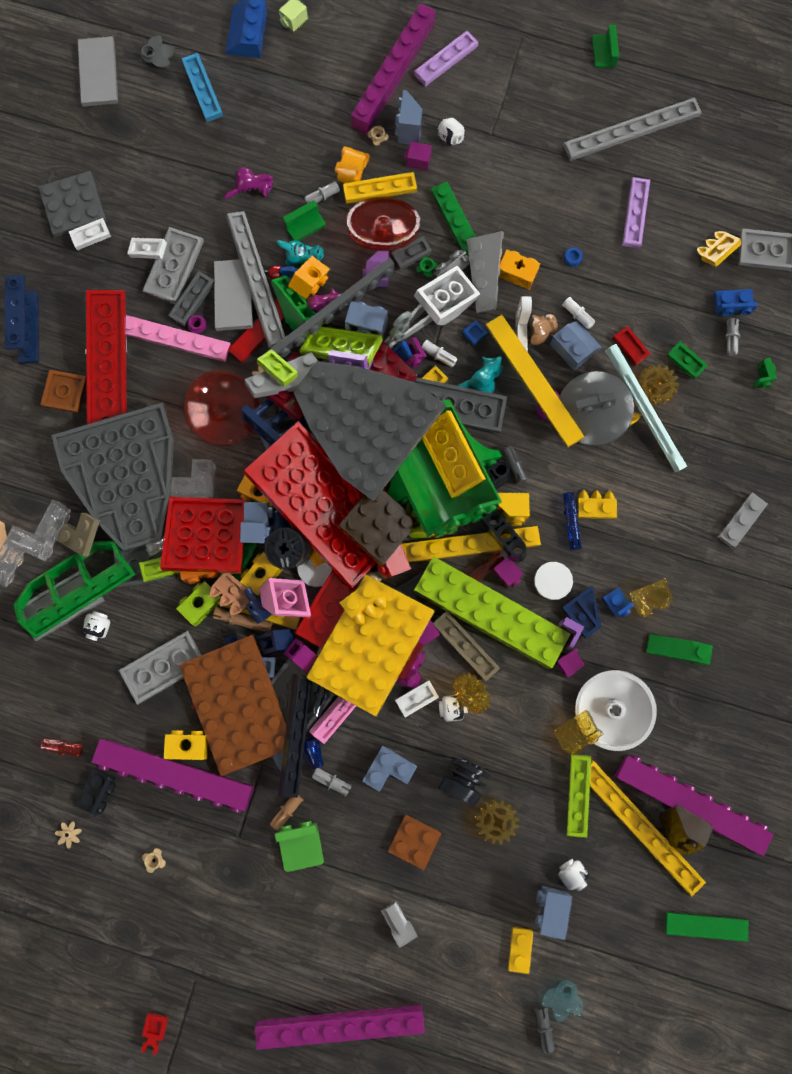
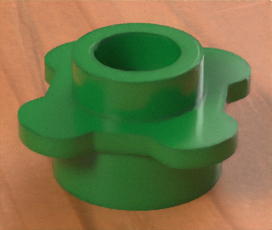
(427, 262)

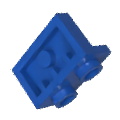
(734, 301)

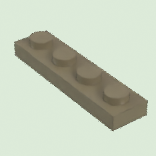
(466, 646)

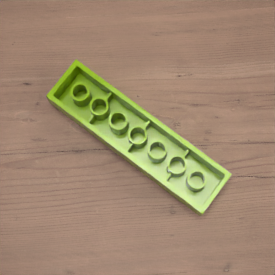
(492, 613)

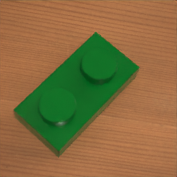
(687, 360)

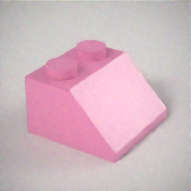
(285, 597)

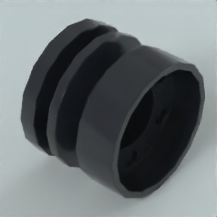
(298, 552)
(464, 781)

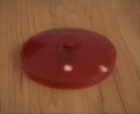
(383, 223)
(215, 405)

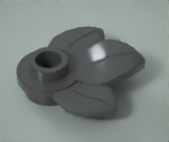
(159, 52)

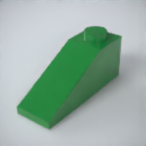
(292, 304)
(679, 649)

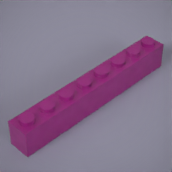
(393, 69)
(172, 774)
(669, 792)
(339, 1027)

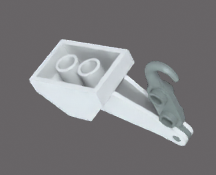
(443, 301)

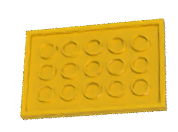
(368, 658)

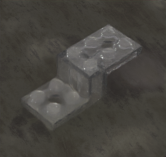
(35, 544)

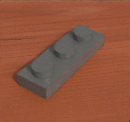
(191, 298)

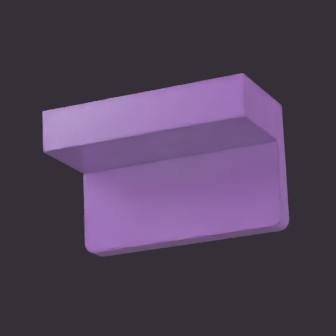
(348, 359)
(573, 628)

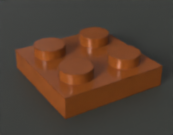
(64, 391)
(414, 842)

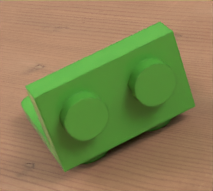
(300, 846)

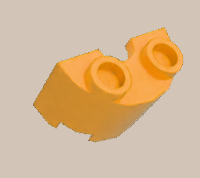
(351, 165)

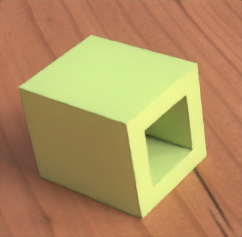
(293, 14)

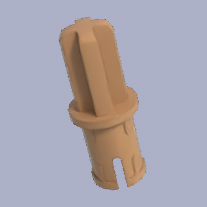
(285, 812)

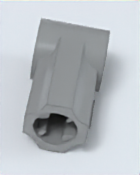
(401, 928)

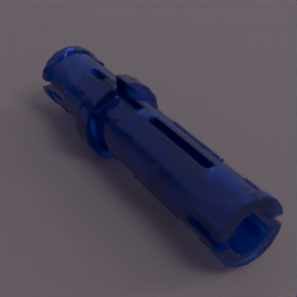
(572, 520)

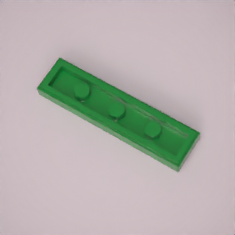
(706, 926)

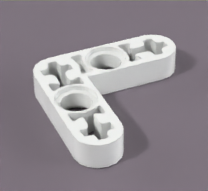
(522, 316)

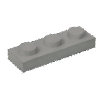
(742, 520)

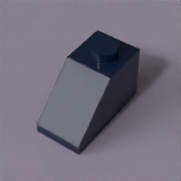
(274, 641)

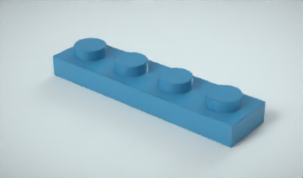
(202, 87)

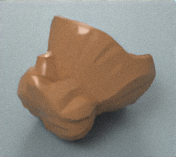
(542, 327)

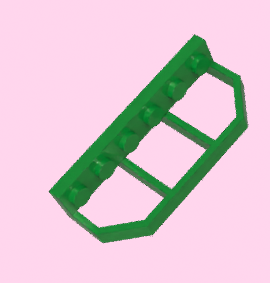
(76, 599)

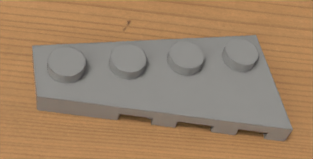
(485, 269)
(266, 385)

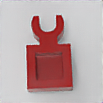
(154, 1030)

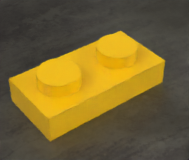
(520, 950)

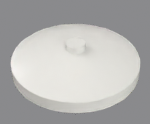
(620, 708)

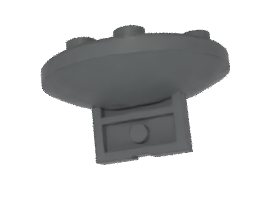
(599, 406)

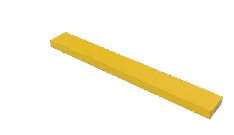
(535, 381)
(644, 831)

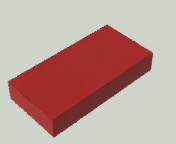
(631, 346)

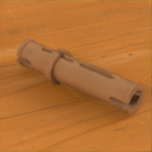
(242, 620)

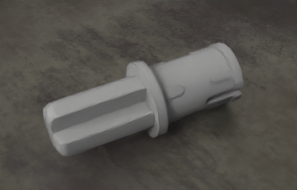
(322, 193)
(732, 336)
(331, 781)

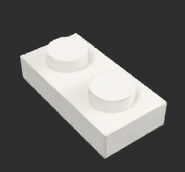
(89, 234)
(147, 248)
(417, 698)

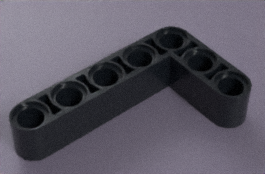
(503, 526)

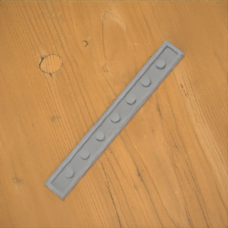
(632, 129)
(255, 278)

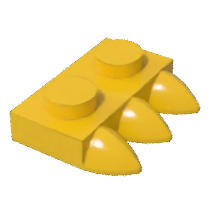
(719, 248)
(596, 506)
(362, 601)

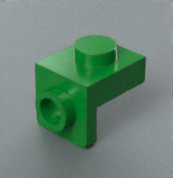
(767, 373)

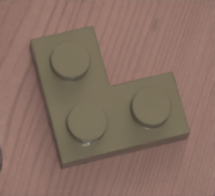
(82, 537)

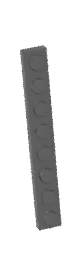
(338, 305)

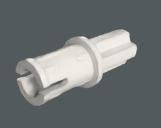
(578, 312)
(439, 353)

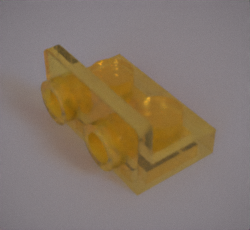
(578, 733)

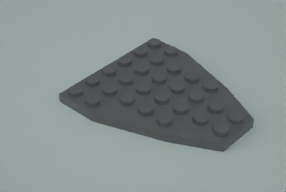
(365, 420)
(122, 472)

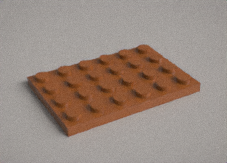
(236, 704)

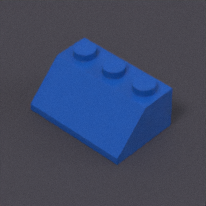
(247, 28)

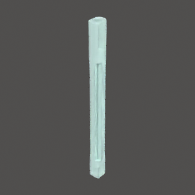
(645, 408)

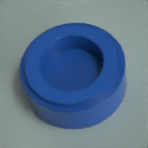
(573, 257)

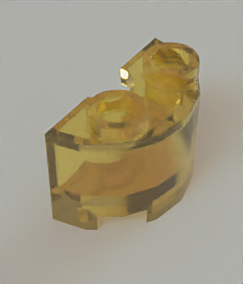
(651, 597)

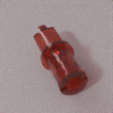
(487, 566)
(62, 747)

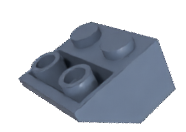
(408, 119)

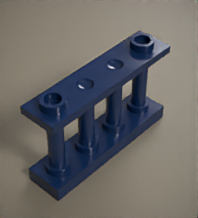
(21, 320)
(265, 428)

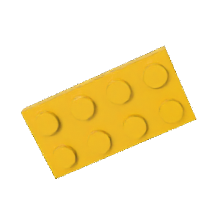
(452, 455)

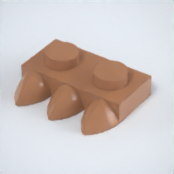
(231, 591)

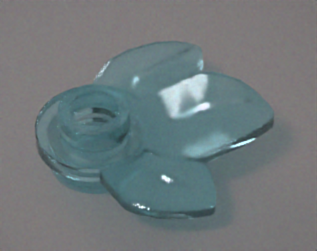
(563, 1003)

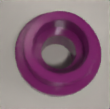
(197, 319)

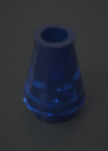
(313, 752)

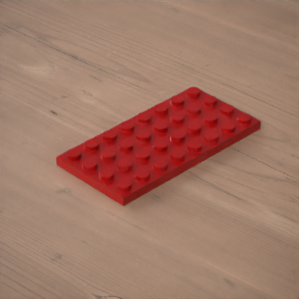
(312, 498)

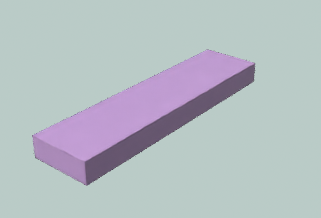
(446, 58)
(636, 212)

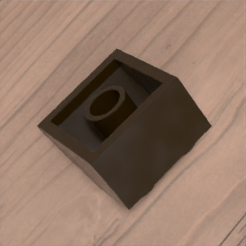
(685, 830)

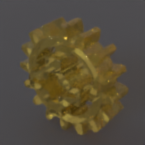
(664, 380)
(471, 693)
(506, 816)

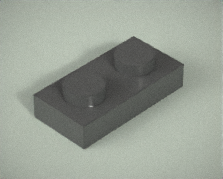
(411, 253)

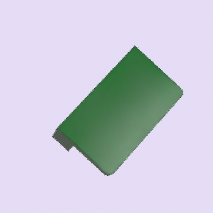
(606, 48)
(304, 221)

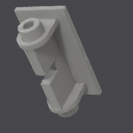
(457, 259)

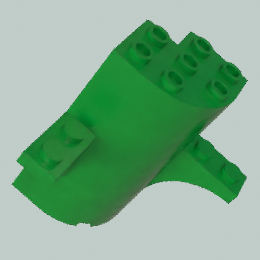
(423, 487)

